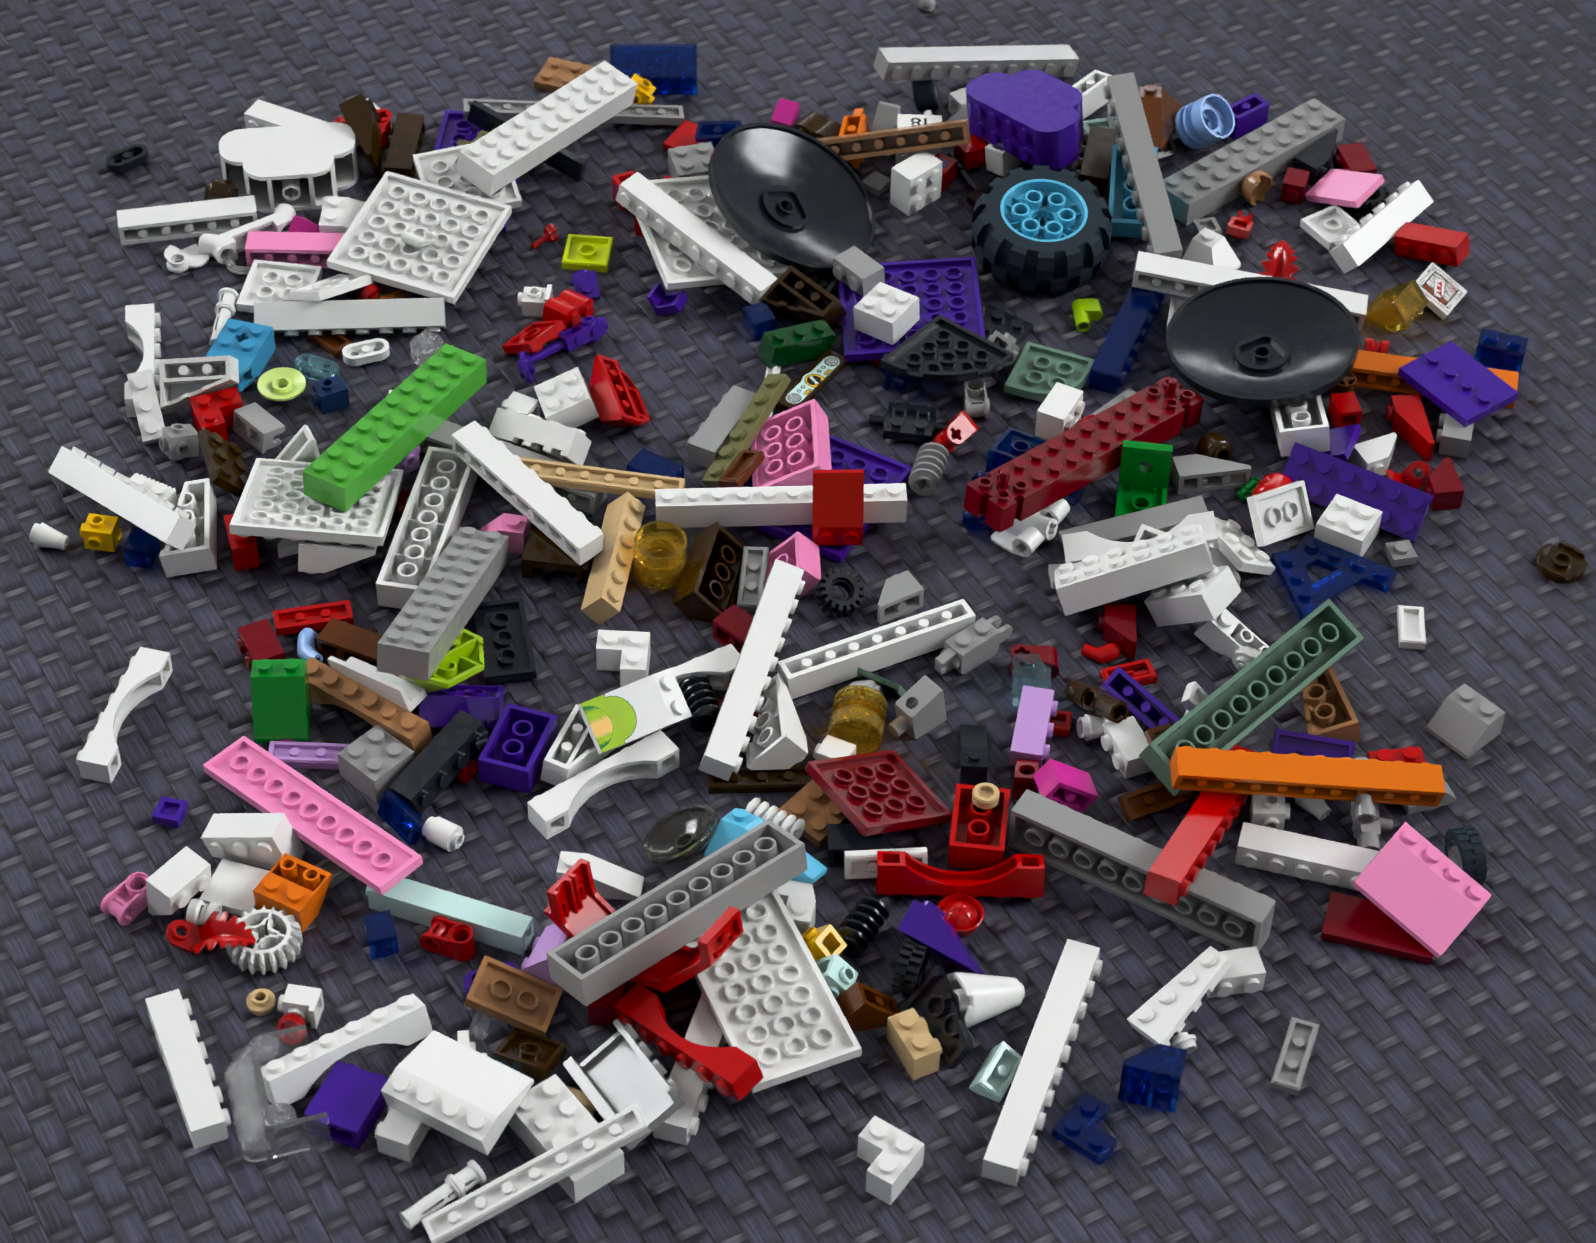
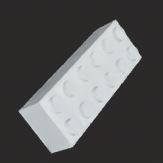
(1133, 569)

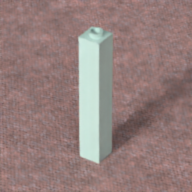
(489, 922)

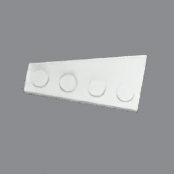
(1172, 1004)

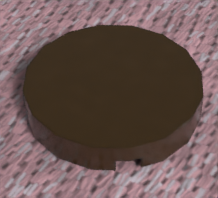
(1561, 563)

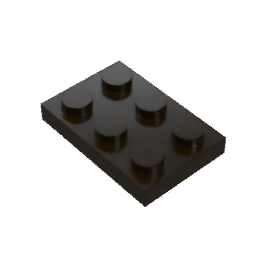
(223, 462)

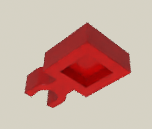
(1240, 226)

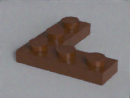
(1154, 797)

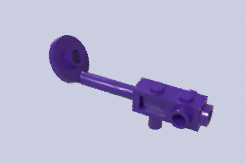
(586, 332)

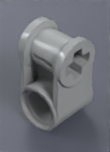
(975, 398)

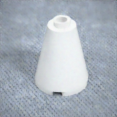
(984, 995)

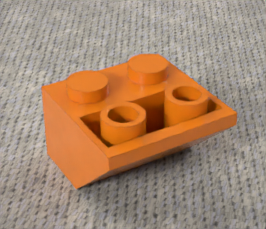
(293, 887)

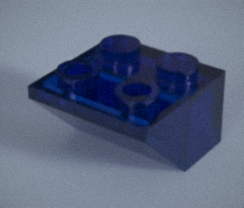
(1153, 1077)

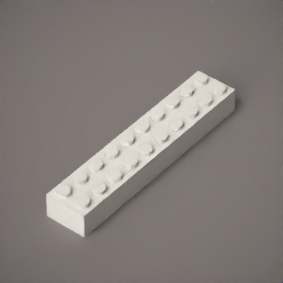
(546, 128)

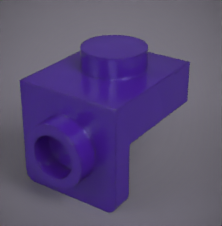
(586, 283)
(666, 302)

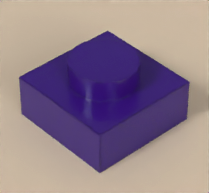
(170, 812)

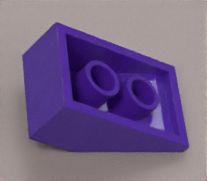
(928, 927)

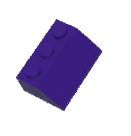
(476, 700)

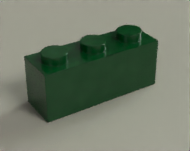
(795, 343)

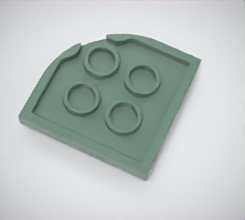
(1042, 368)

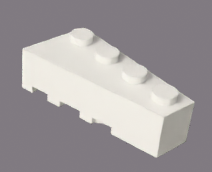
(201, 549)

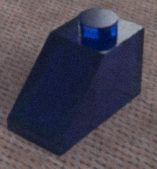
(714, 130)

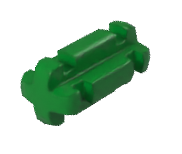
(1247, 489)

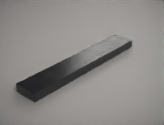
(562, 161)

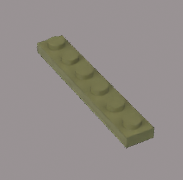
(747, 426)

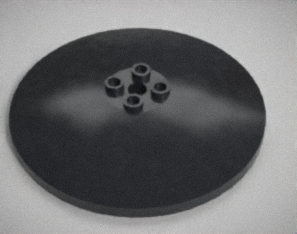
(776, 168)
(1299, 331)

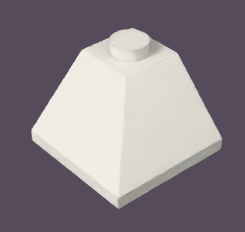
(1211, 249)

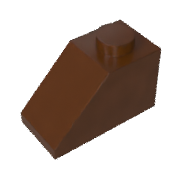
(866, 1007)

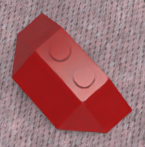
(616, 395)

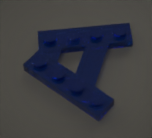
(1346, 567)

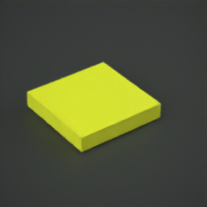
(587, 253)

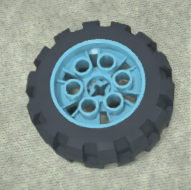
(1041, 230)

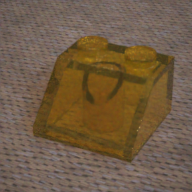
(1397, 307)

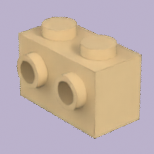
(913, 1043)

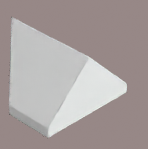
(301, 447)

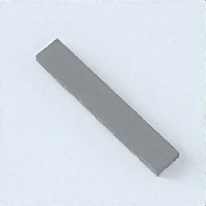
(1127, 526)

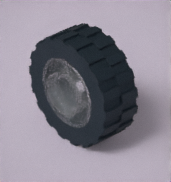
(1467, 851)

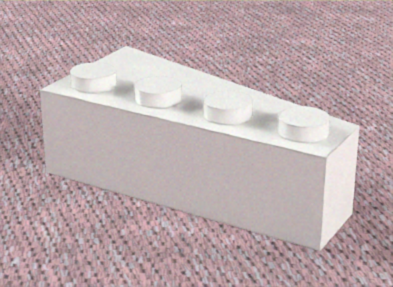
(540, 436)

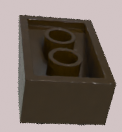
(364, 121)

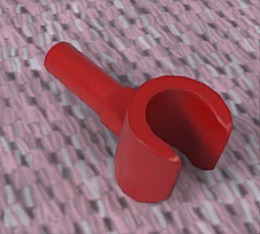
(550, 234)

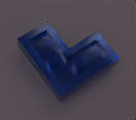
(1080, 1130)

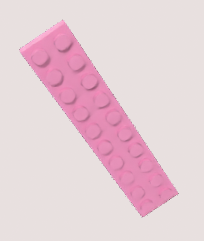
(314, 815)

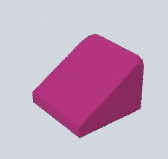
(785, 112)
(301, 224)

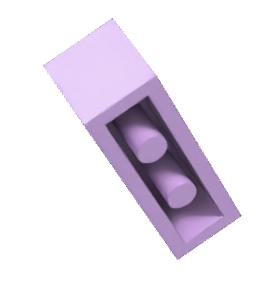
(1033, 725)

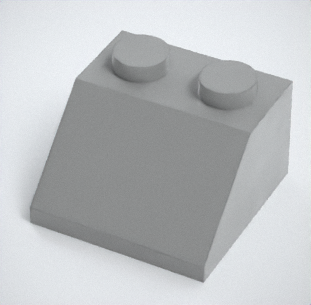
(1466, 721)

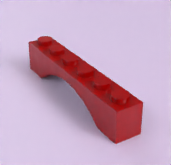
(1015, 877)
(726, 1067)

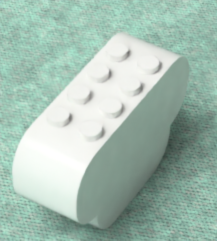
(290, 163)

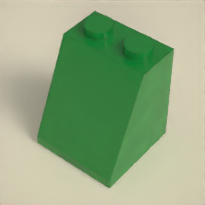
(280, 700)

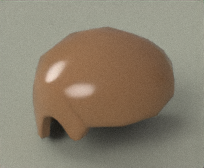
(1256, 186)

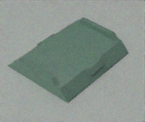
(885, 683)

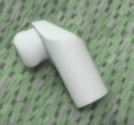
(420, 241)

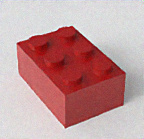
(977, 833)

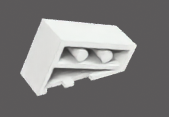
(194, 376)
(252, 838)

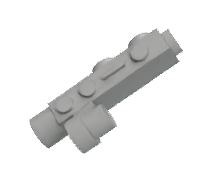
(1366, 821)

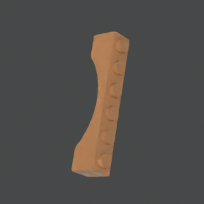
(334, 688)

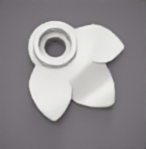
(183, 259)

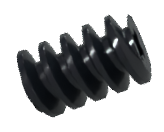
(701, 702)
(862, 925)

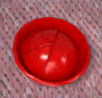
(962, 913)

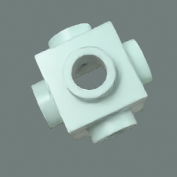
(837, 973)

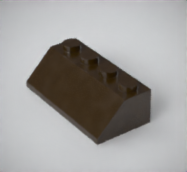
(710, 574)

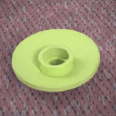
(281, 384)

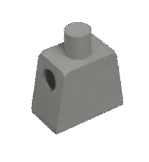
(919, 709)

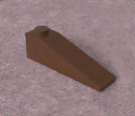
(1160, 113)

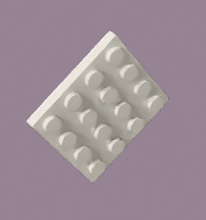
(440, 169)

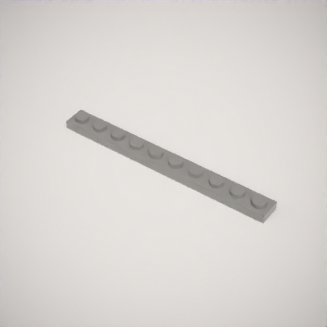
(634, 114)

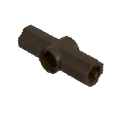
(1097, 701)

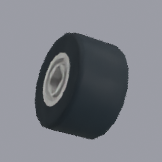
(925, 94)

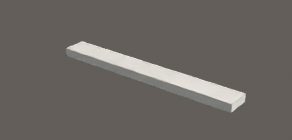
(535, 1175)

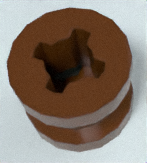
(1345, 385)

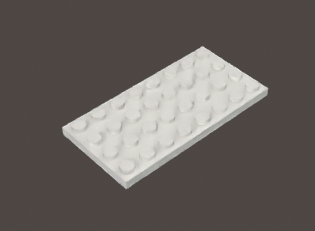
(776, 999)

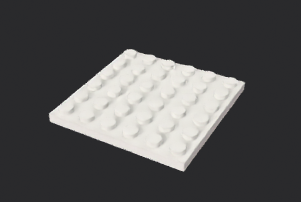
(399, 204)
(674, 265)
(277, 508)

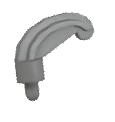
(238, 270)

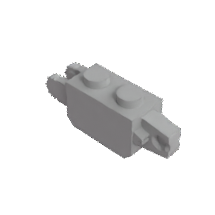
(972, 646)

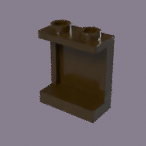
(545, 554)

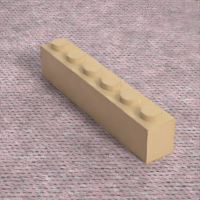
(612, 565)

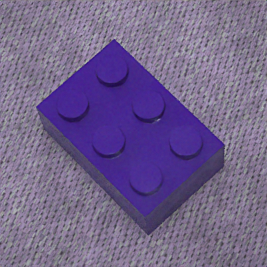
(517, 748)

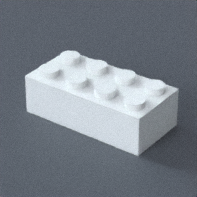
(1301, 423)
(553, 1116)

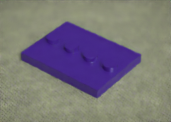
(1458, 384)

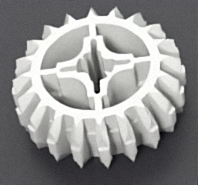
(271, 947)

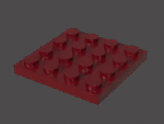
(878, 792)

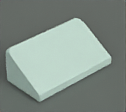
(996, 1072)

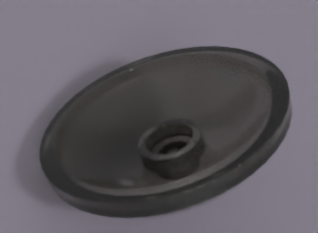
(680, 834)

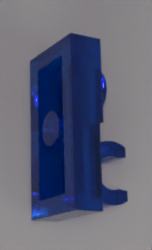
(400, 817)

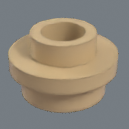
(259, 1007)

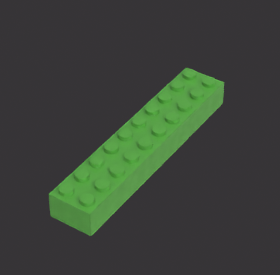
(394, 427)

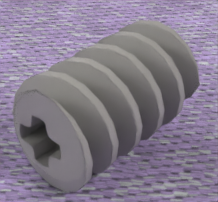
(928, 468)

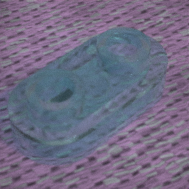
(316, 367)

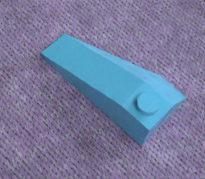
(741, 821)

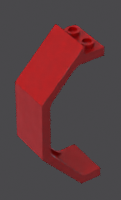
(578, 905)

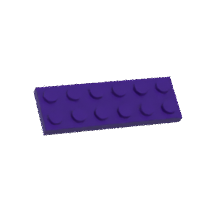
(1326, 476)

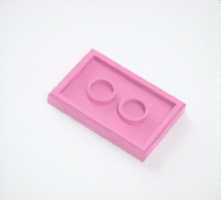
(1344, 188)

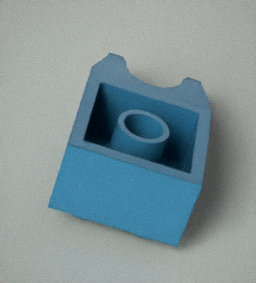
(249, 344)

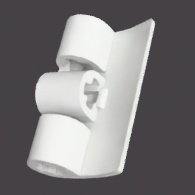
(1029, 533)

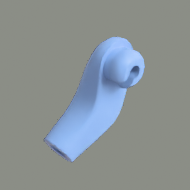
(306, 645)

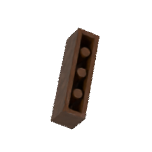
(346, 640)

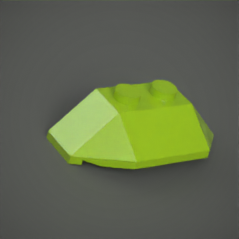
(461, 662)

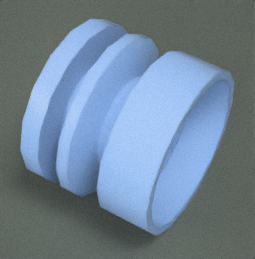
(1204, 121)

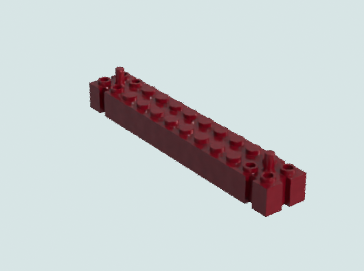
(1080, 454)

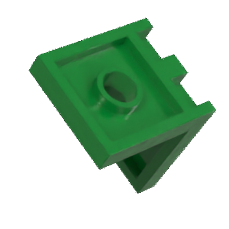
(1143, 483)

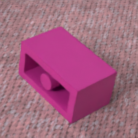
(1066, 785)

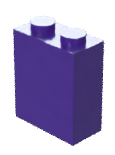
(351, 1102)

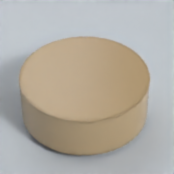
(985, 795)

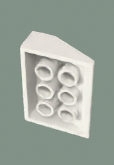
(456, 1091)

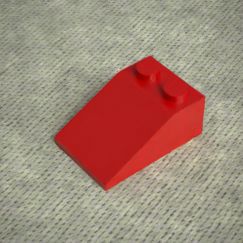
(838, 507)

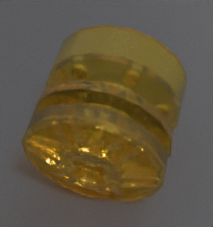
(659, 554)
(859, 717)

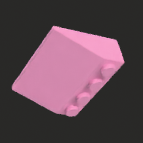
(793, 446)
(1421, 890)

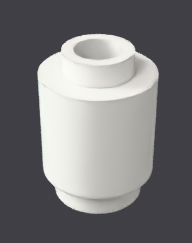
(443, 833)

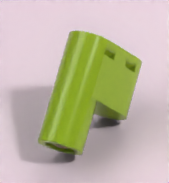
(1085, 311)

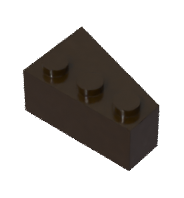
(802, 299)

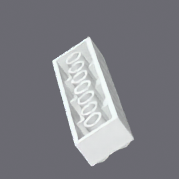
(426, 524)

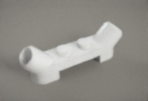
(234, 241)

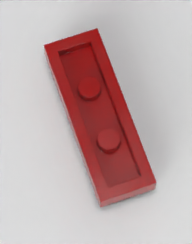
(312, 616)

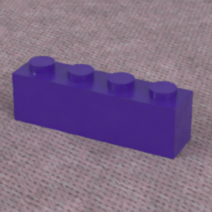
(1138, 699)

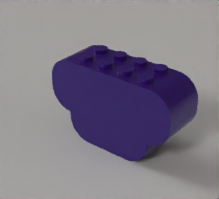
(1027, 116)

